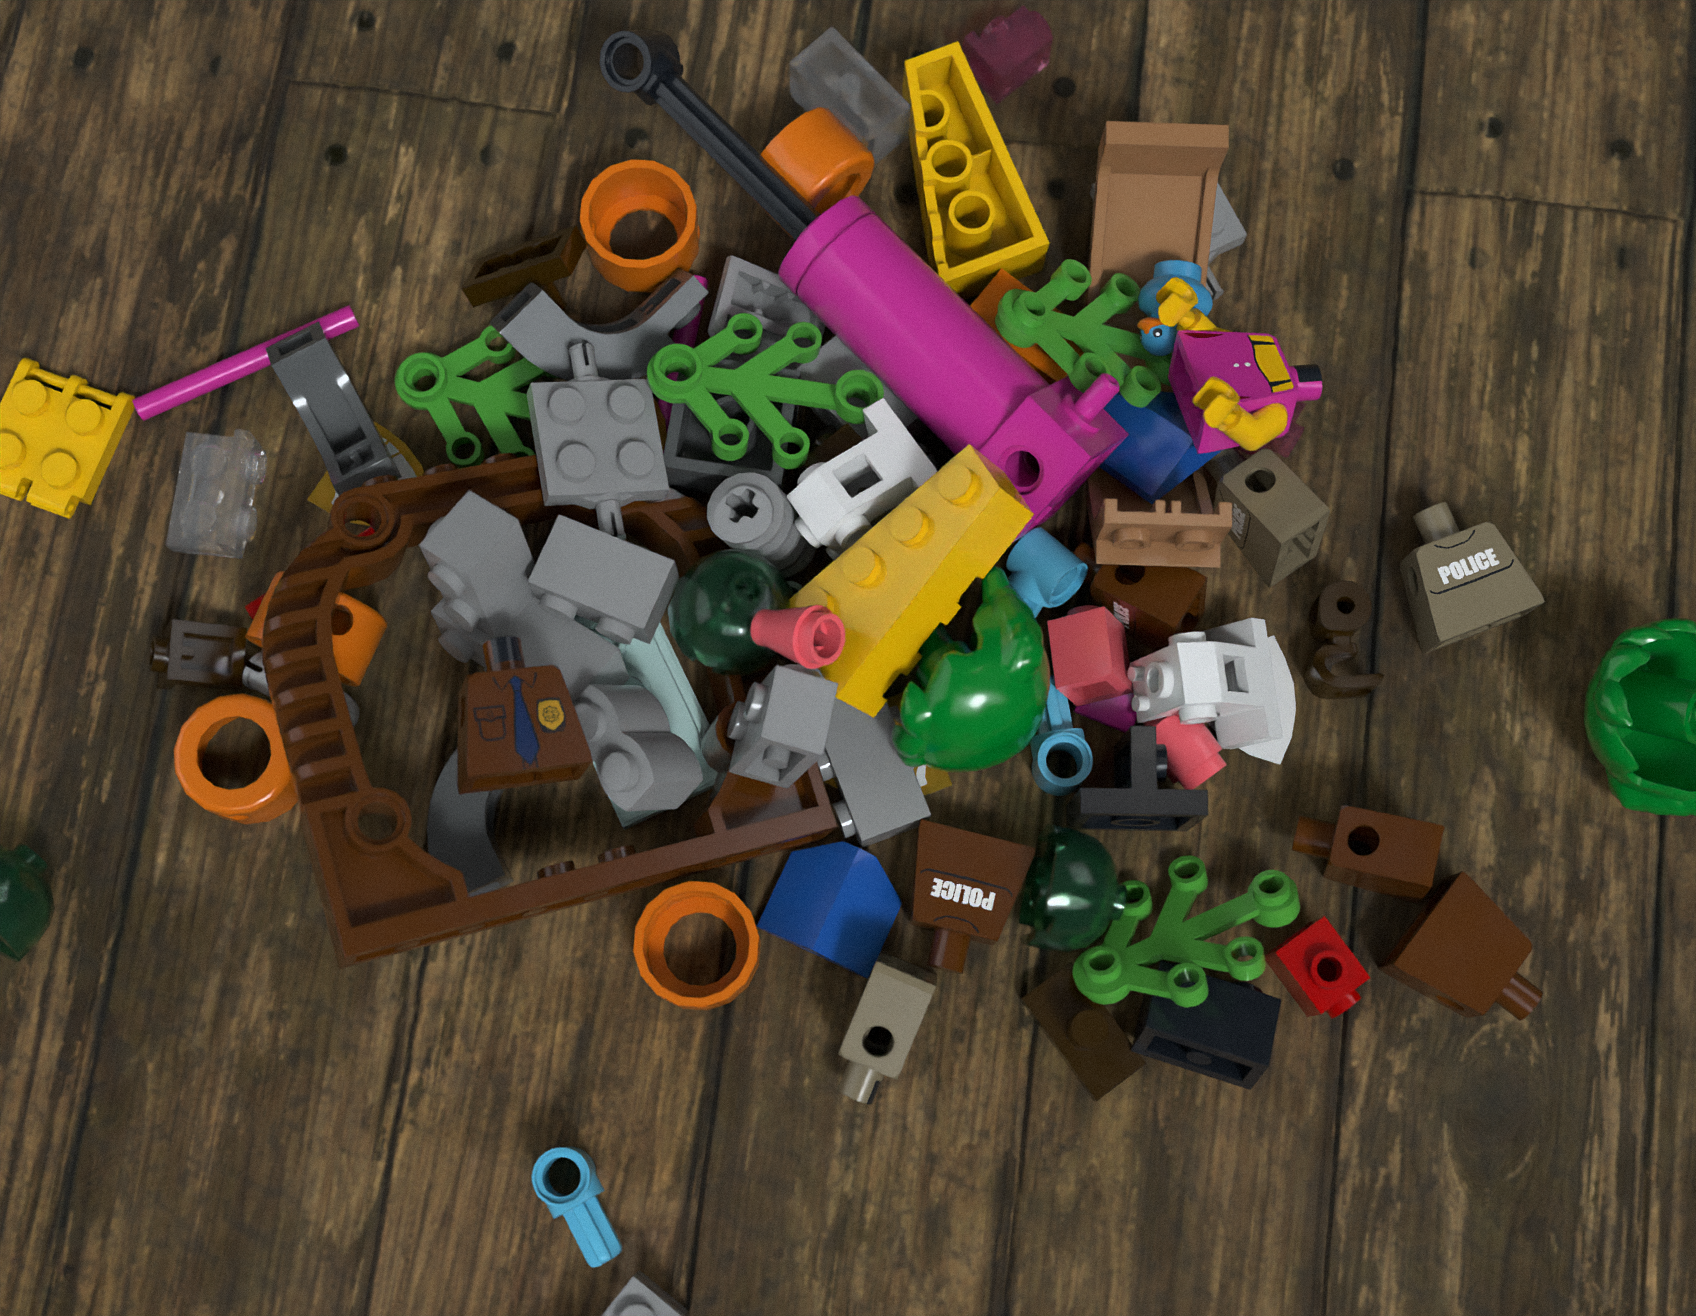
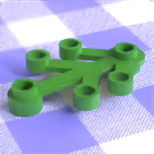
(1030, 319)
(755, 386)
(491, 397)
(1116, 968)

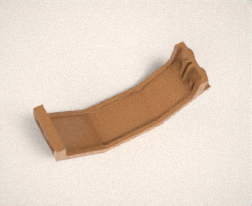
(1147, 209)

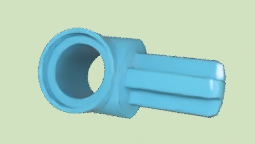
(1044, 570)
(1058, 734)
(581, 1208)

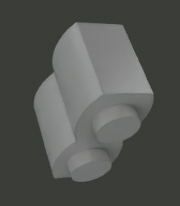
(634, 750)

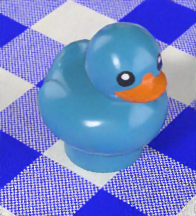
(1154, 335)

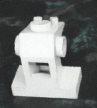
(825, 507)
(1196, 682)

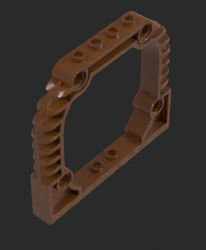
(389, 890)

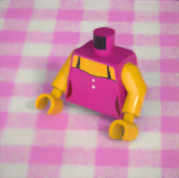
(1228, 382)

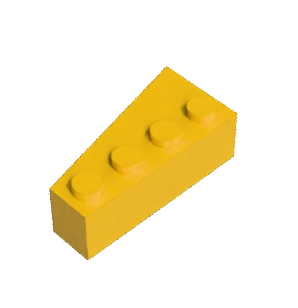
(965, 179)
(912, 572)

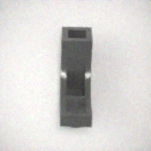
(622, 348)
(331, 409)
(463, 832)

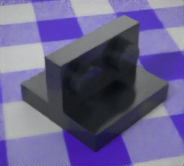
(1135, 800)

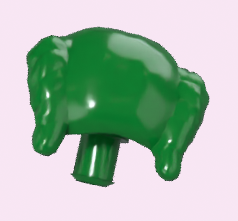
(981, 697)
(1645, 717)

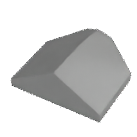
(761, 294)

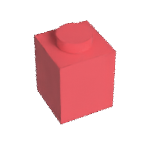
(1089, 655)

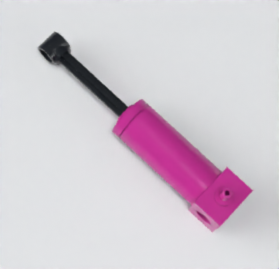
(897, 309)

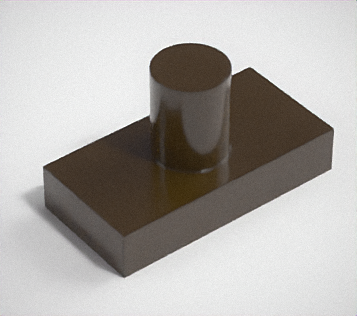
(533, 261)
(1082, 1033)

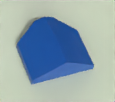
(1158, 446)
(833, 905)

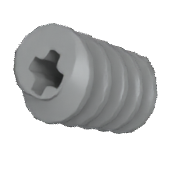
(758, 517)

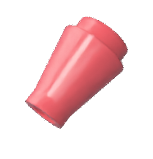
(802, 634)

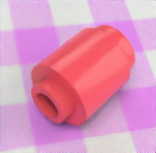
(1190, 751)

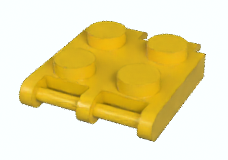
(57, 438)

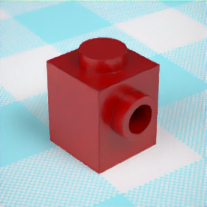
(1318, 969)

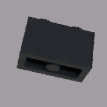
(1220, 1038)

